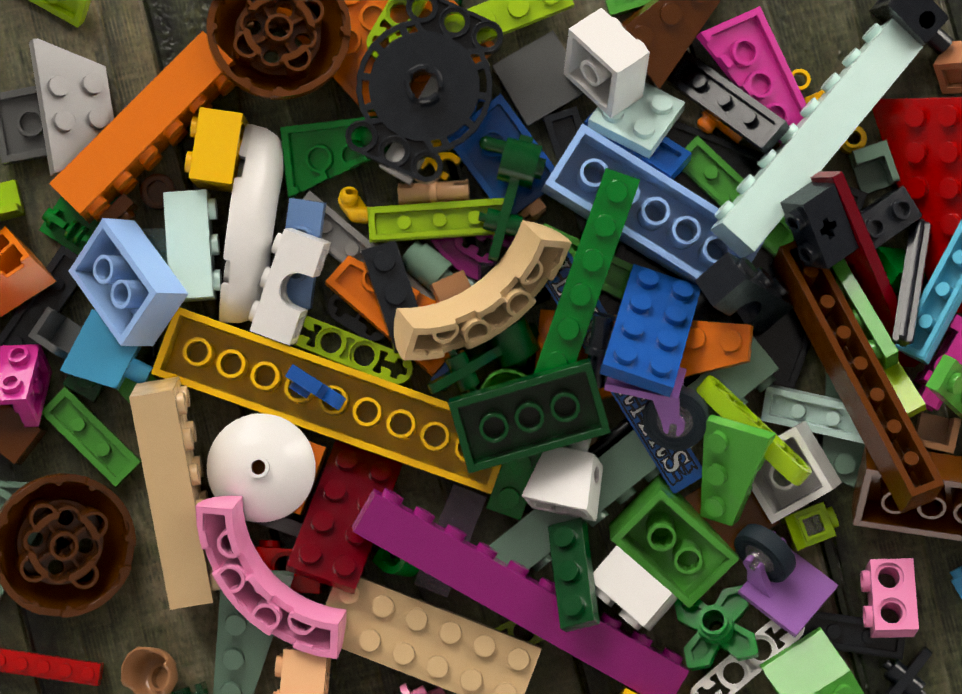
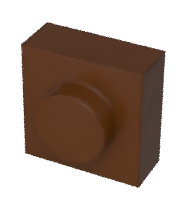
(121, 209)

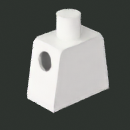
(566, 482)

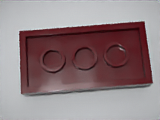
(326, 542)

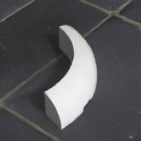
(250, 222)

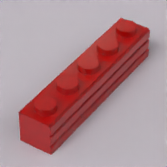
(51, 667)

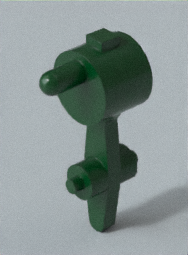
(517, 167)
(509, 348)

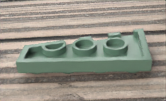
(240, 647)

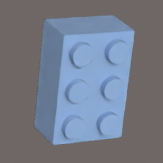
(128, 282)

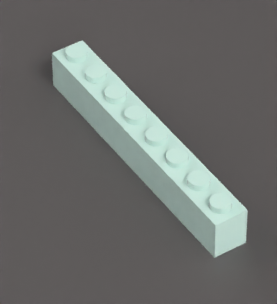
(816, 137)

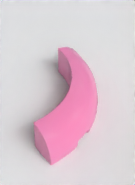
(256, 590)

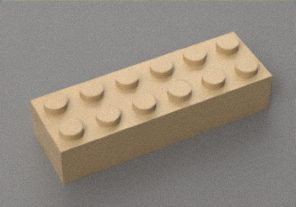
(173, 488)
(433, 642)

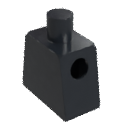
(909, 14)

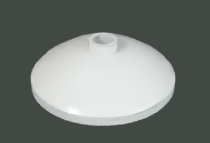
(287, 461)

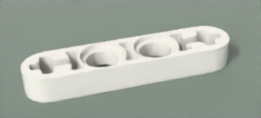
(750, 666)

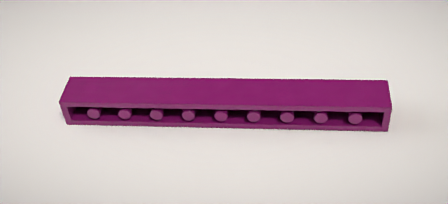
(515, 594)

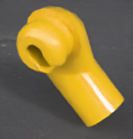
(353, 205)

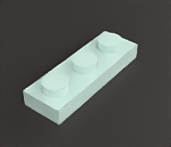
(822, 413)

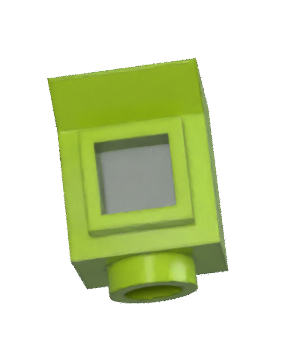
(811, 525)

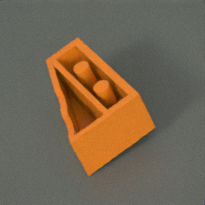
(20, 272)

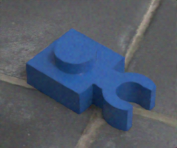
(306, 384)

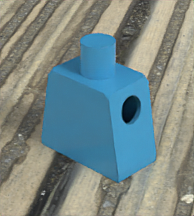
(102, 359)

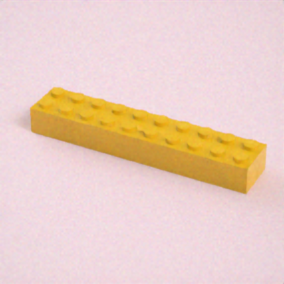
(374, 417)

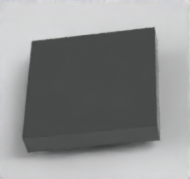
(536, 79)

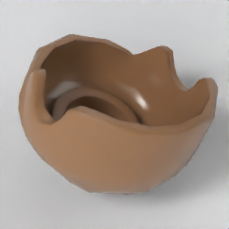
(149, 671)

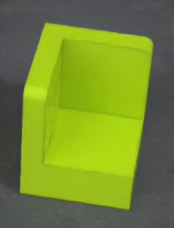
(10, 200)

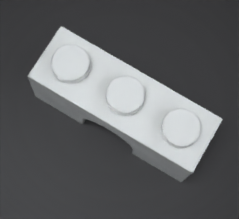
(275, 313)

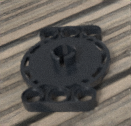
(432, 118)

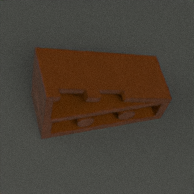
(668, 31)

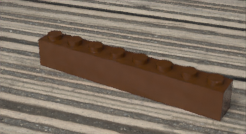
(859, 381)

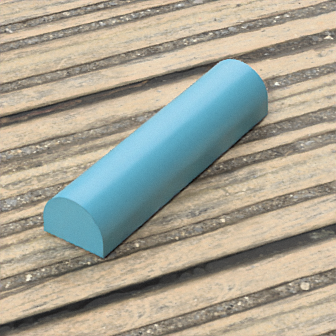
(938, 302)

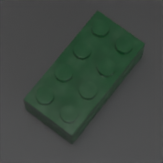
(529, 415)

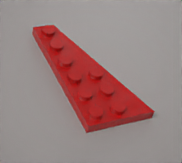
(928, 158)

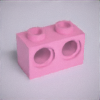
(899, 598)

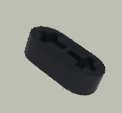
(351, 323)

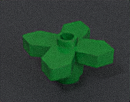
(731, 637)

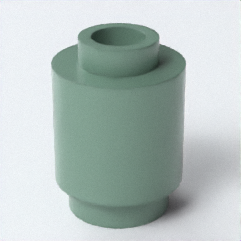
(426, 264)

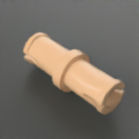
(437, 192)

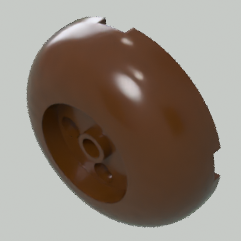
(299, 68)
(86, 577)

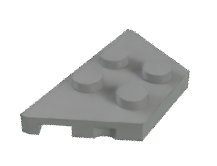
(71, 101)

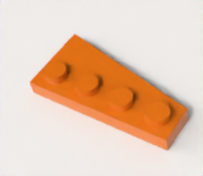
(354, 287)

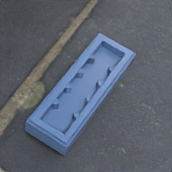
(308, 218)

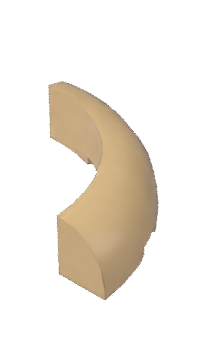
(487, 305)

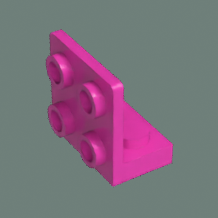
(24, 380)

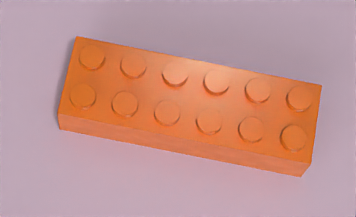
(143, 130)

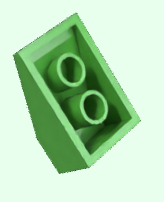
(672, 542)

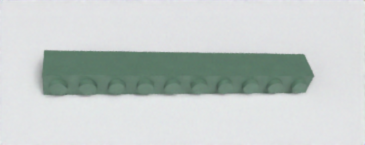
(624, 467)

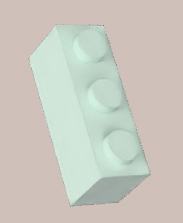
(192, 242)

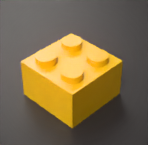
(215, 148)

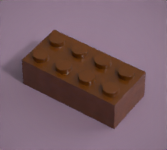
(876, 508)

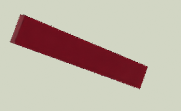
(865, 260)

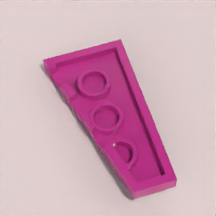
(755, 63)

